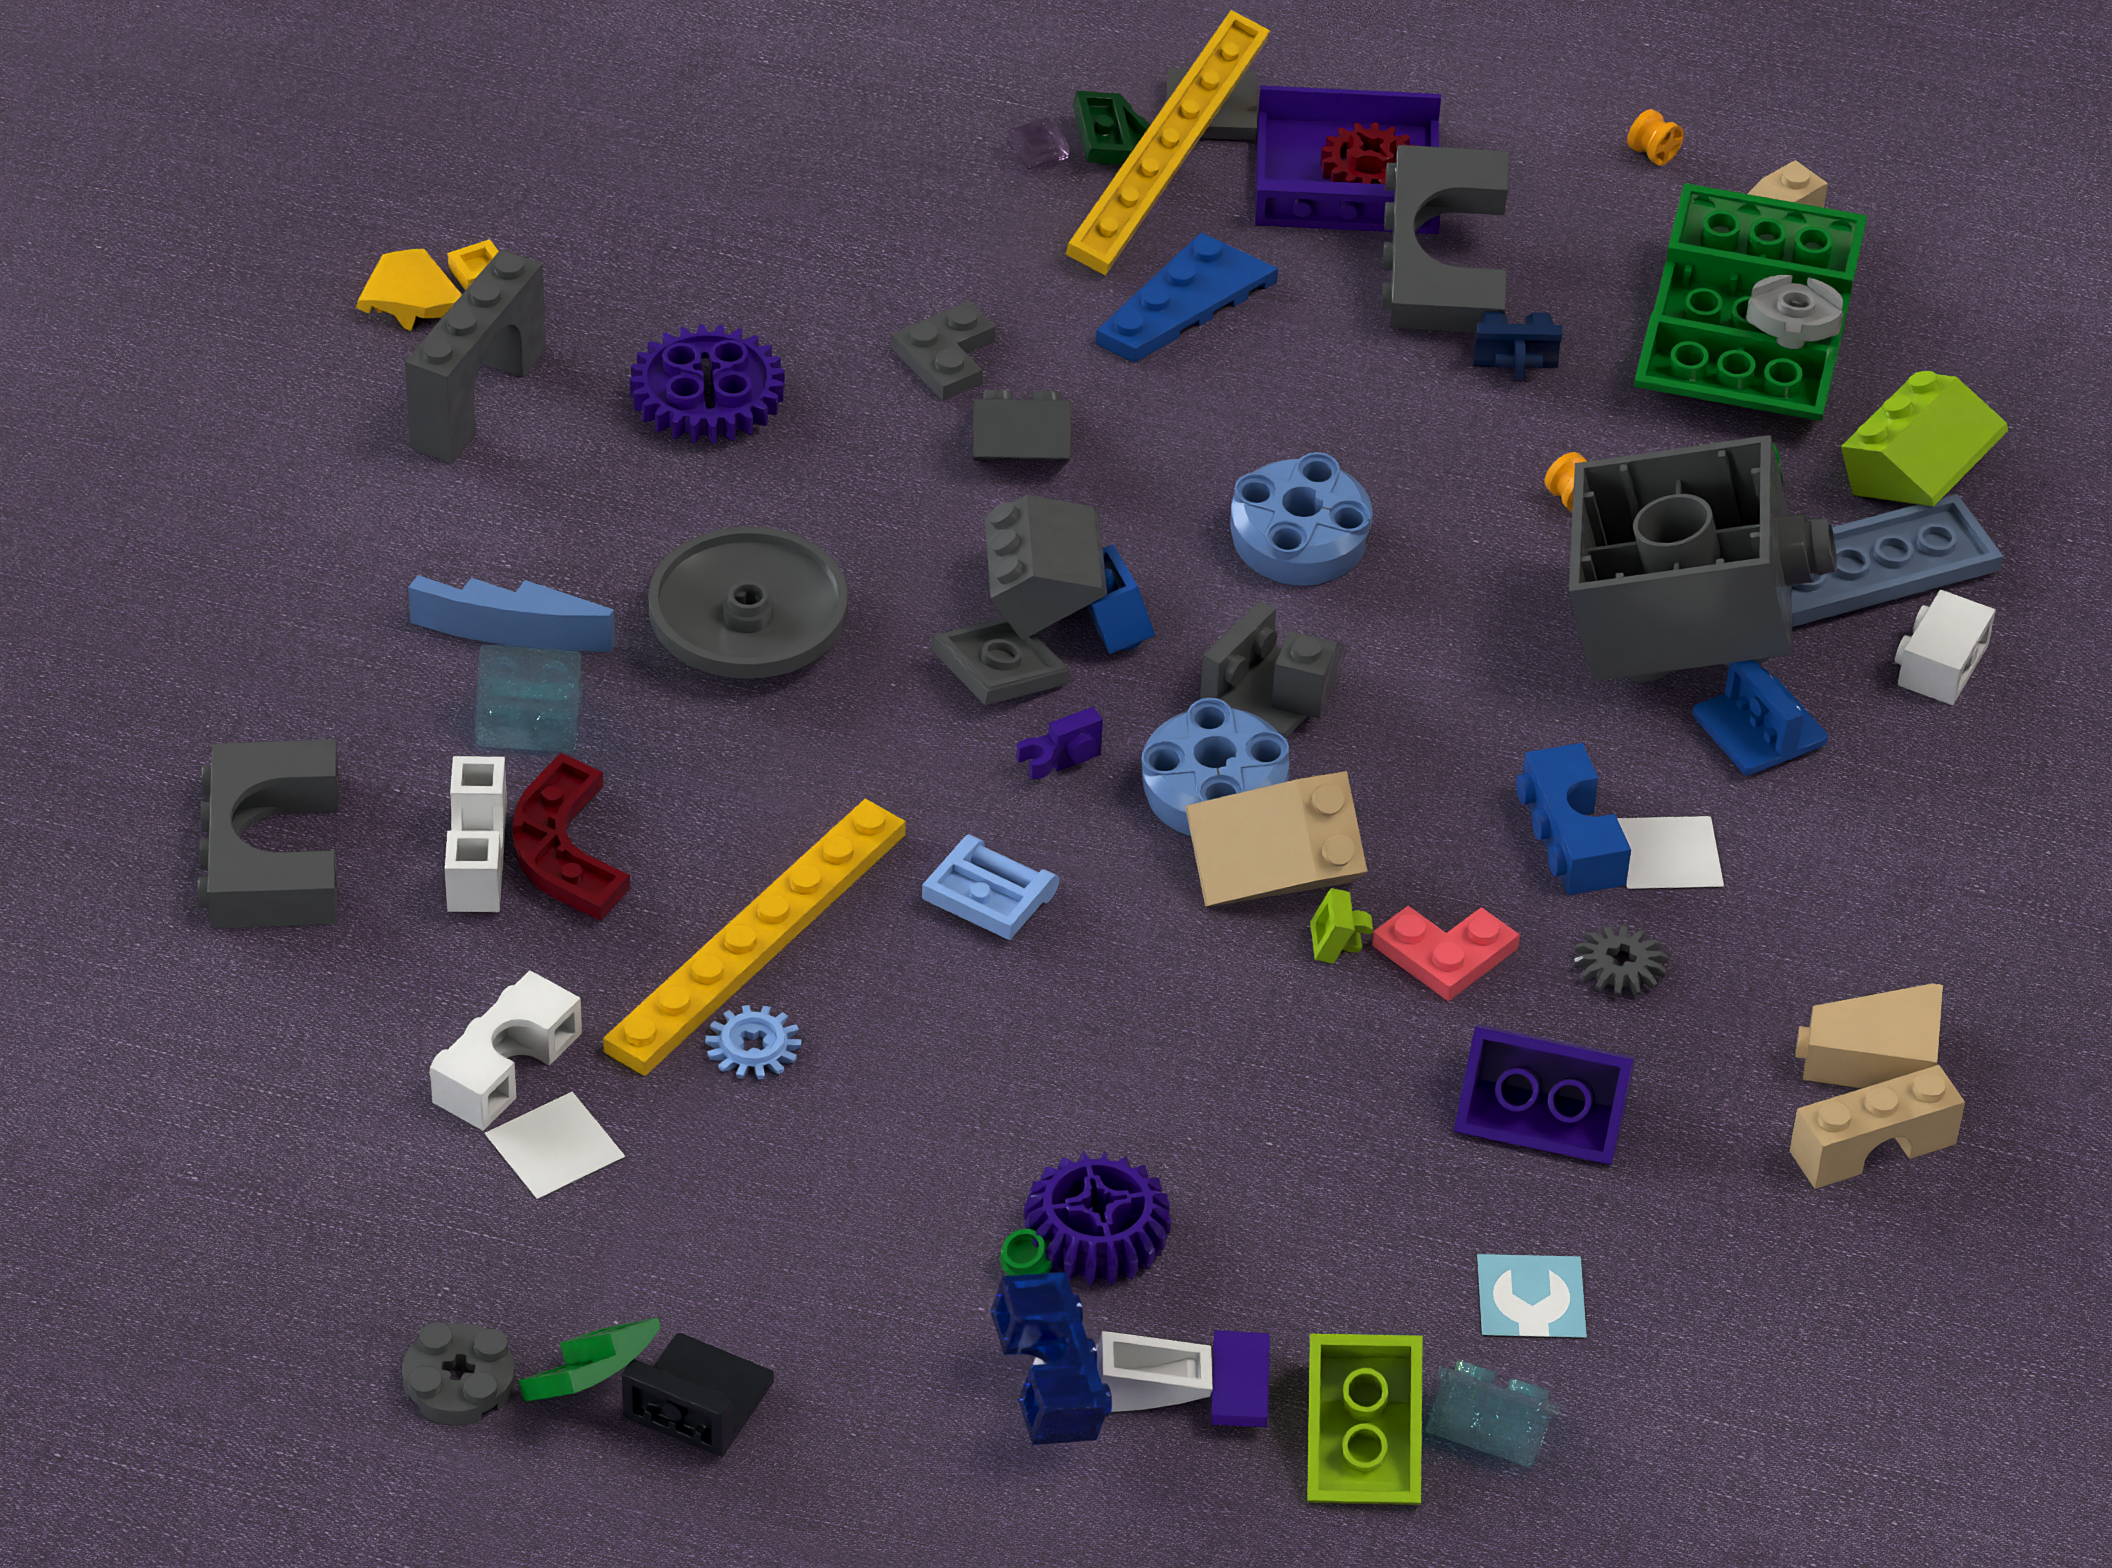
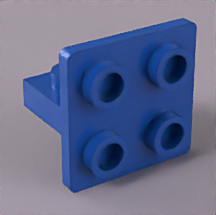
(1758, 720)

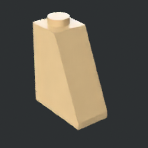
(1872, 1037)

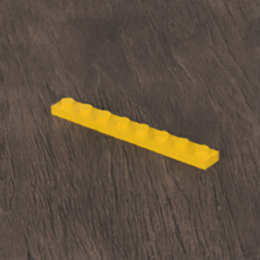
(1167, 143)
(753, 937)

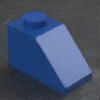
(1121, 614)

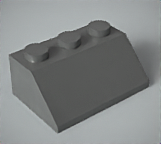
(1043, 561)

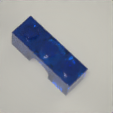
(1044, 1320)

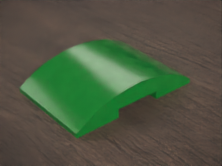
(1699, 325)

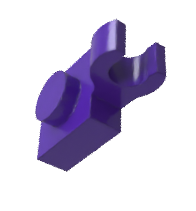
(1068, 743)

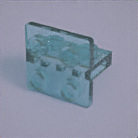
(528, 698)
(1489, 1416)

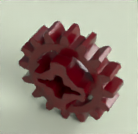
(1364, 153)

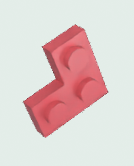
(1443, 959)

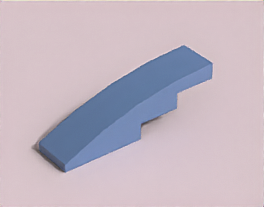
(523, 618)

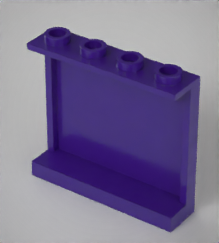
(1289, 146)

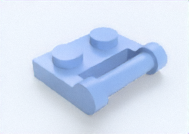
(988, 888)

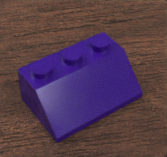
(1544, 1094)

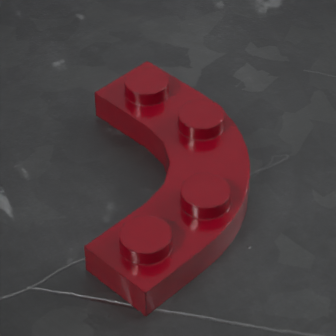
(546, 849)

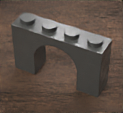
(1429, 184)
(491, 322)
(258, 885)

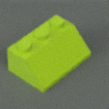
(1921, 441)

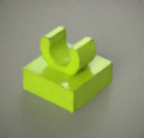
(1338, 927)

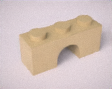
(1840, 1132)

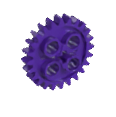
(743, 379)

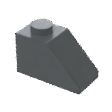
(1306, 673)

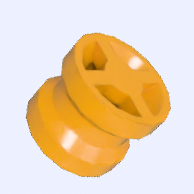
(1655, 137)
(1560, 477)

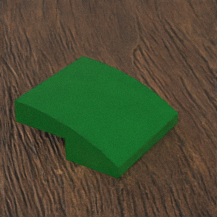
(591, 1359)

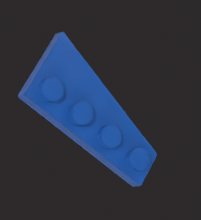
(1183, 294)

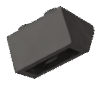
(1021, 426)

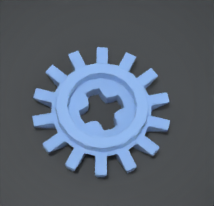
(750, 1024)

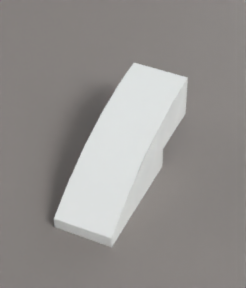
(1152, 1371)

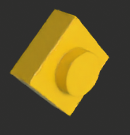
(470, 261)

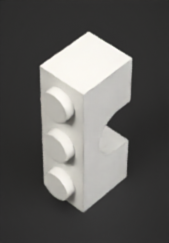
(476, 834)
(528, 1019)

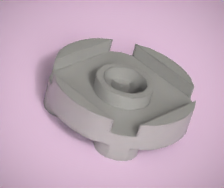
(1795, 310)

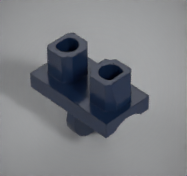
(1517, 345)

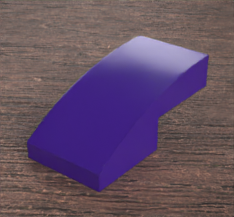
(1240, 1378)

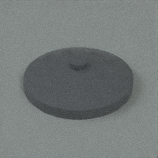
(748, 602)

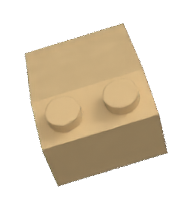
(1277, 840)

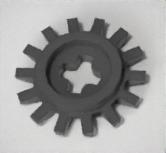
(1630, 975)

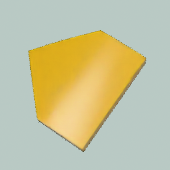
(408, 287)

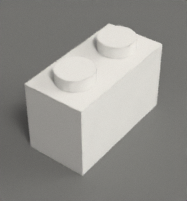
(1944, 646)

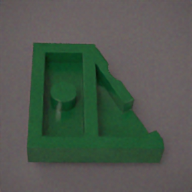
(1107, 126)

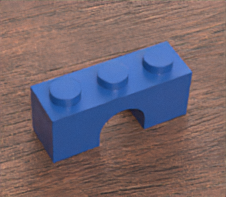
(1560, 793)

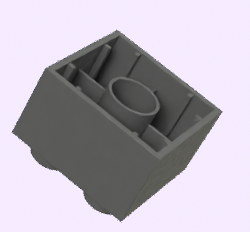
(1688, 559)

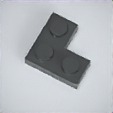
(939, 348)

